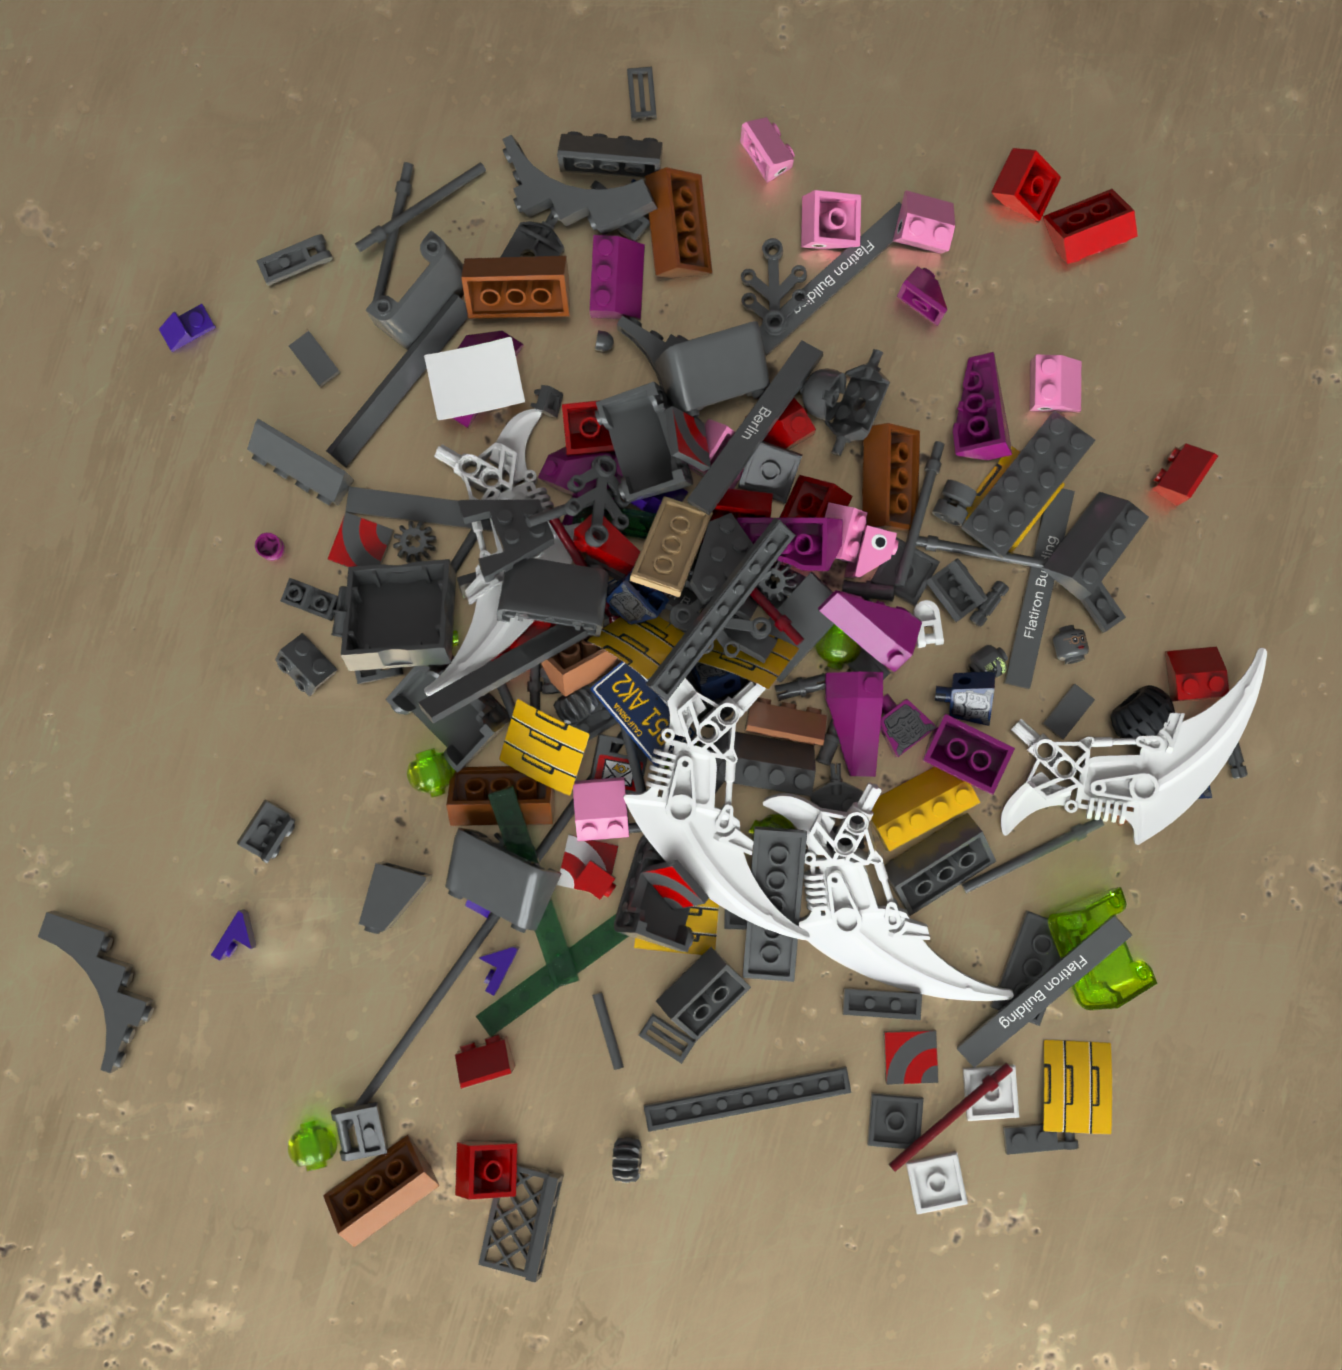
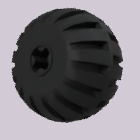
(1142, 713)

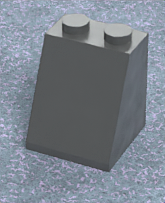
(390, 894)

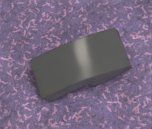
(310, 599)

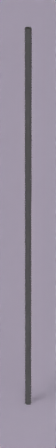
(459, 965)

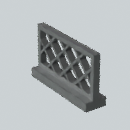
(540, 1232)

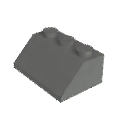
(703, 994)

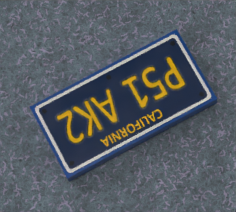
(636, 708)

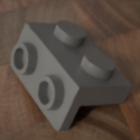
(957, 589)
(305, 664)
(267, 831)

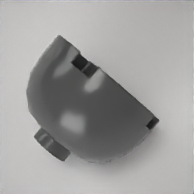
(822, 392)

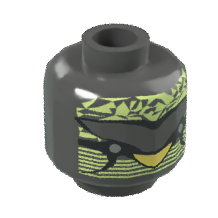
(989, 660)

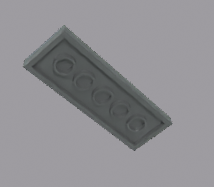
(1028, 484)
(779, 871)

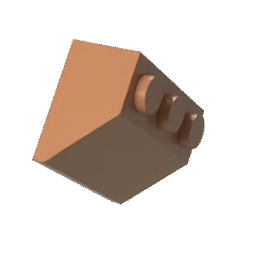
(578, 666)
(786, 722)

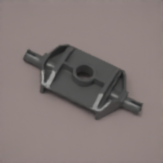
(535, 238)
(867, 386)
(840, 797)

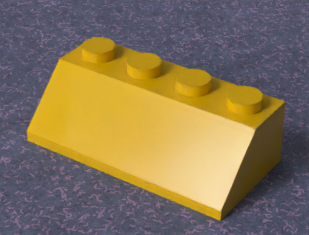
(920, 806)

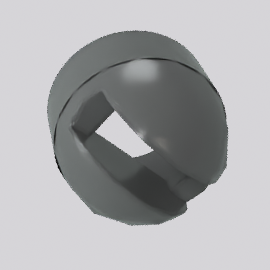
(604, 341)

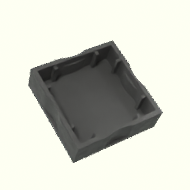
(399, 615)

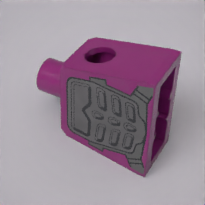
(903, 725)

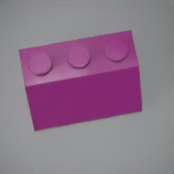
(616, 278)
(968, 753)

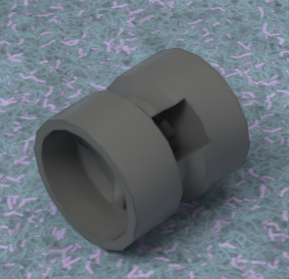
(958, 494)

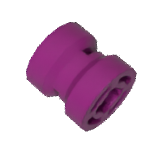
(267, 542)

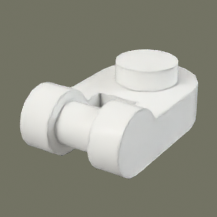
(930, 616)

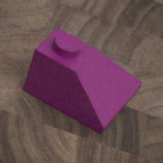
(924, 295)
(561, 468)

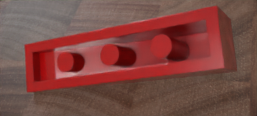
(615, 552)

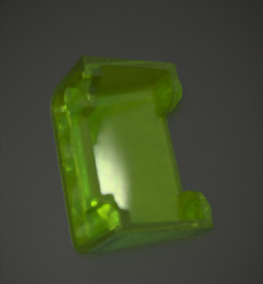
(1117, 976)

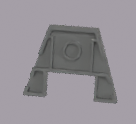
(511, 528)

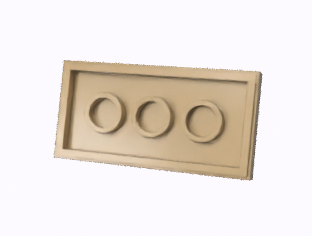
(671, 547)

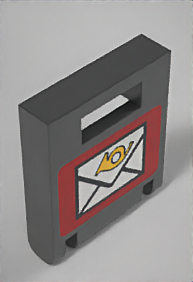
(614, 765)

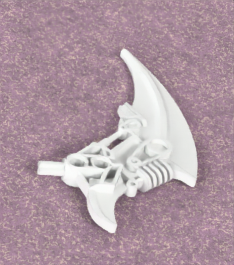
(486, 635)
(1157, 782)
(684, 820)
(854, 928)

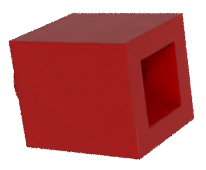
(596, 880)

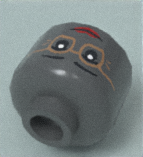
(1070, 644)

